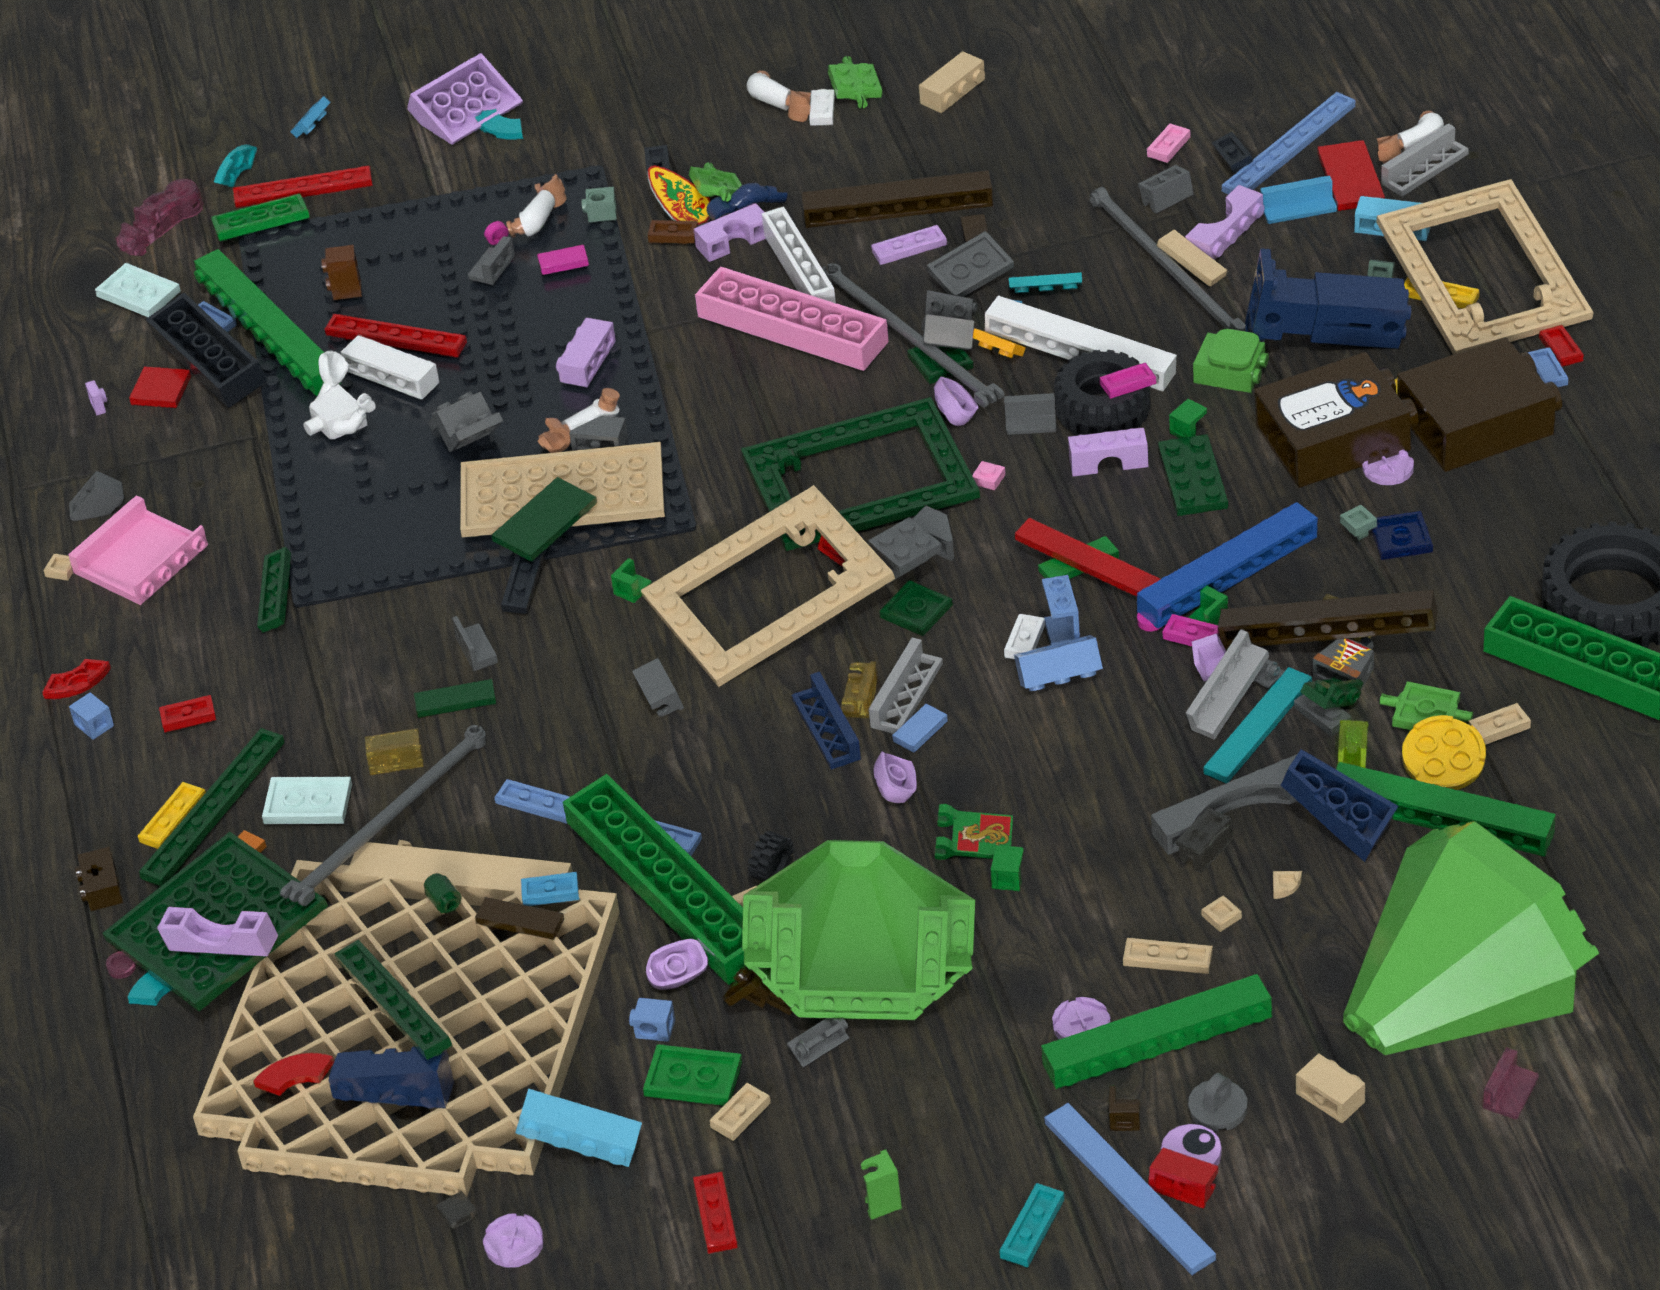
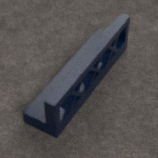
(834, 723)

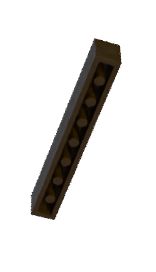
(897, 199)
(1331, 618)

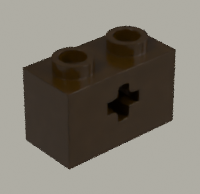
(99, 879)

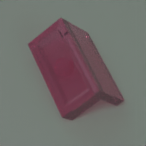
(1509, 1086)

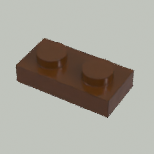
(672, 231)

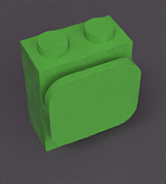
(1230, 360)

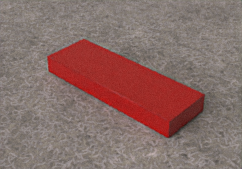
(715, 1212)

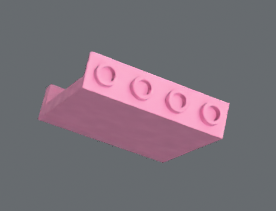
(136, 552)

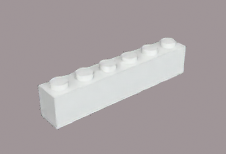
(796, 255)

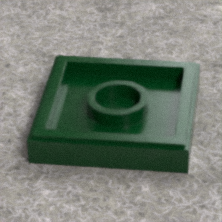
(932, 370)
(916, 608)

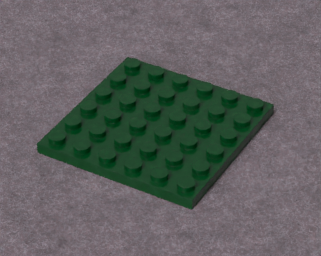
(218, 887)

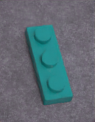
(1045, 282)
(1032, 1225)

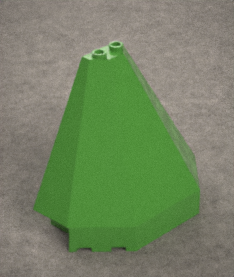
(857, 933)
(1466, 945)

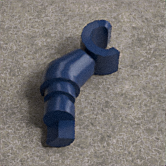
(743, 197)

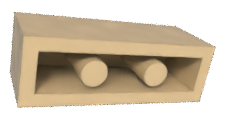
(951, 82)

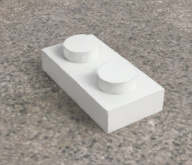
(822, 107)
(1024, 635)

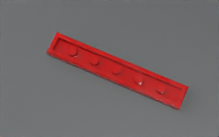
(304, 185)
(396, 335)
(1084, 557)

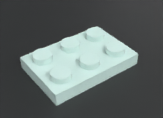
(137, 290)
(307, 800)

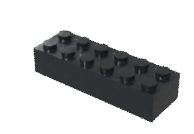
(206, 350)

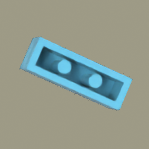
(1368, 210)

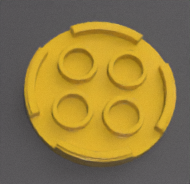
(1444, 752)

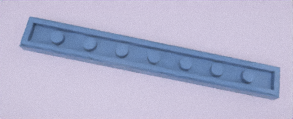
(1291, 143)
(550, 805)
(1130, 1189)

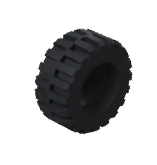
(1092, 414)

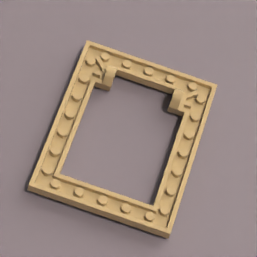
(1559, 295)
(810, 510)

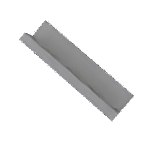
(1417, 159)
(1226, 686)
(893, 689)

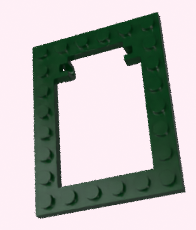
(768, 462)

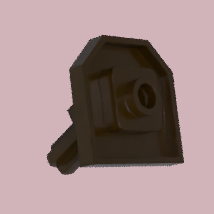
(750, 986)

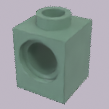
(600, 204)

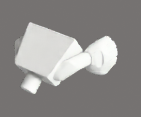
(335, 409)

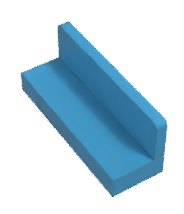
(1298, 199)

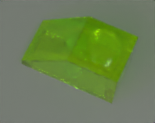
(1353, 742)

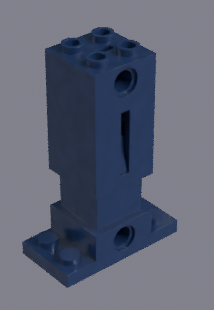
(1328, 307)

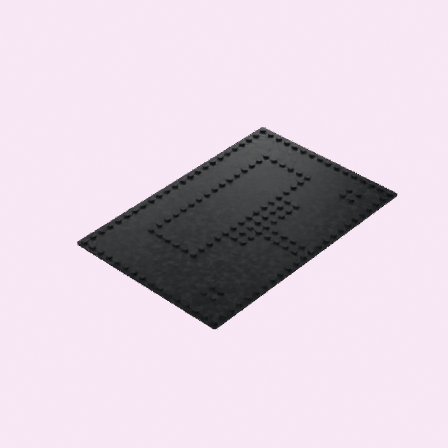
(387, 500)

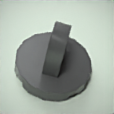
(1218, 1104)

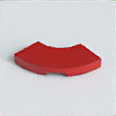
(76, 681)
(294, 1070)

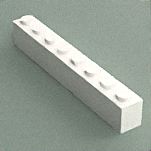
(1070, 338)

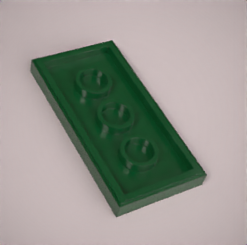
(544, 519)

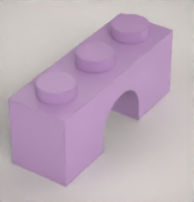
(714, 237)
(1090, 449)

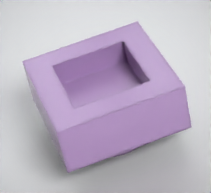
(97, 397)

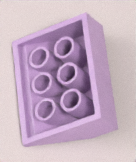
(455, 98)

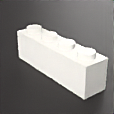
(390, 367)

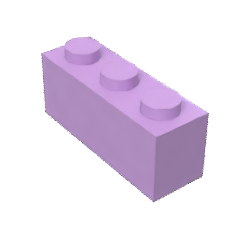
(586, 352)

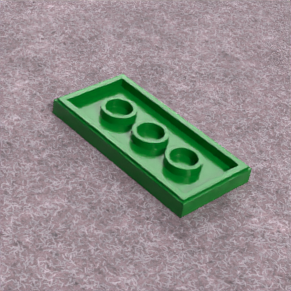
(260, 217)

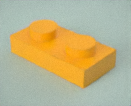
(1006, 347)

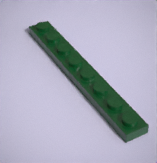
(211, 807)
(393, 1000)

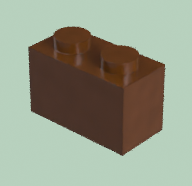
(343, 272)

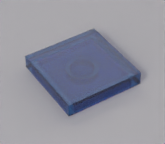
(1402, 535)

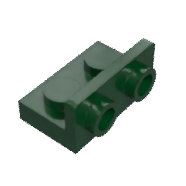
(1333, 692)

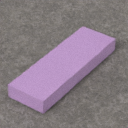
(908, 244)

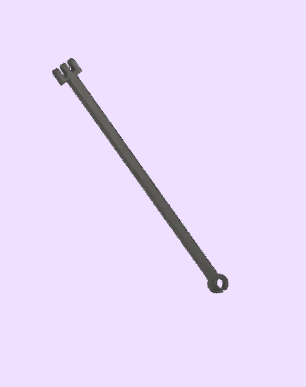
(1100, 198)
(982, 392)
(304, 891)

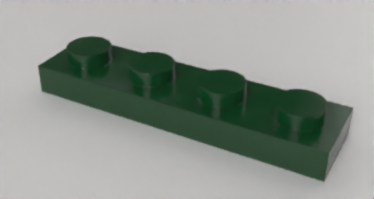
(274, 590)

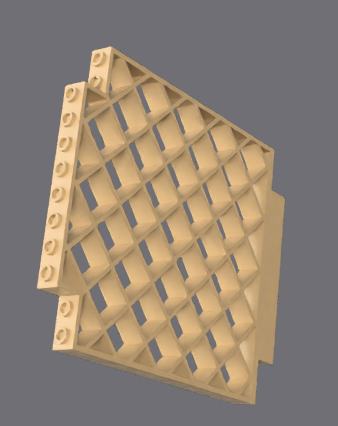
(381, 876)

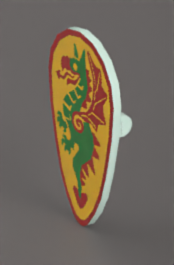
(678, 196)

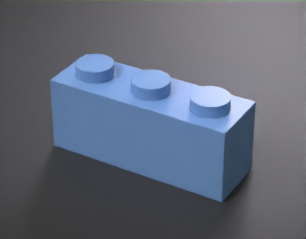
(1058, 662)

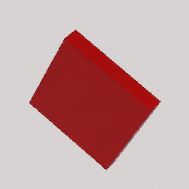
(160, 387)

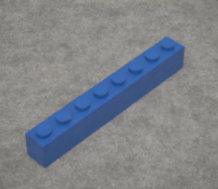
(1227, 564)

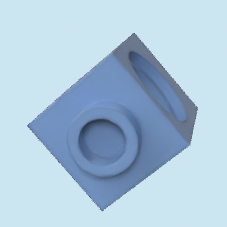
(91, 716)
(653, 1019)

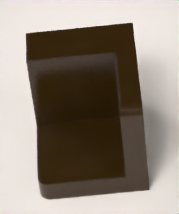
(1123, 1113)

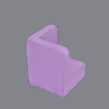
(1207, 654)

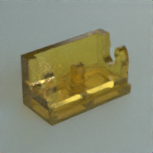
(860, 690)
(394, 751)

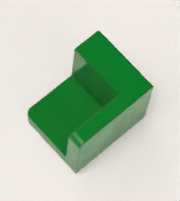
(1184, 419)
(627, 583)
(1211, 605)
(1007, 868)

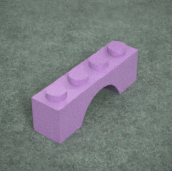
(1242, 209)
(190, 932)

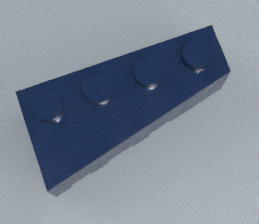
(1339, 803)
(392, 1078)

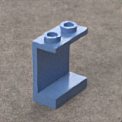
(1064, 618)

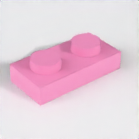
(1168, 143)

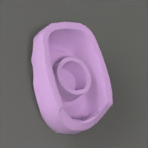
(954, 401)
(895, 777)
(676, 964)

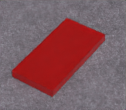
(1350, 173)

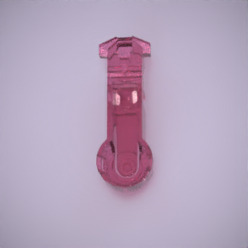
(163, 207)

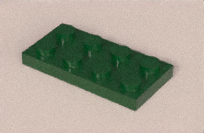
(1192, 475)

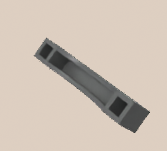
(1254, 788)

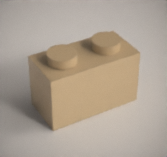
(1330, 1088)

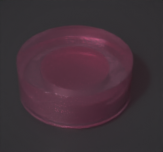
(120, 965)

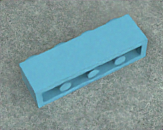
(578, 1128)

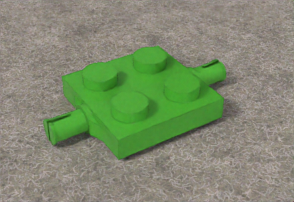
(855, 81)
(714, 182)
(1422, 702)

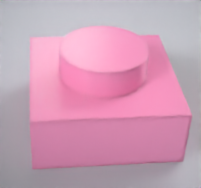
(989, 475)

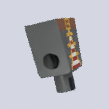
(1345, 660)

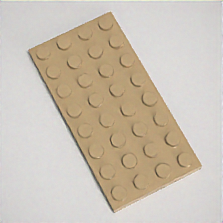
(621, 477)

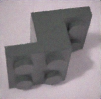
(464, 421)
(904, 546)

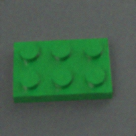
(692, 1075)

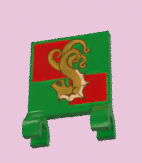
(973, 833)

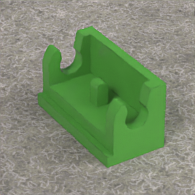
(881, 1185)

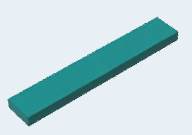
(1256, 726)

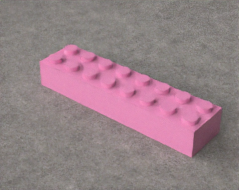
(792, 318)

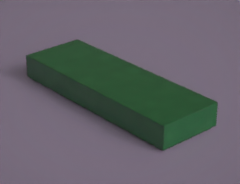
(455, 698)

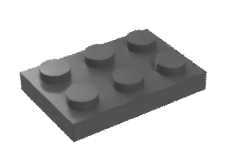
(970, 265)

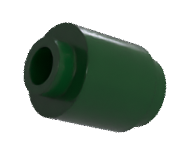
(442, 893)

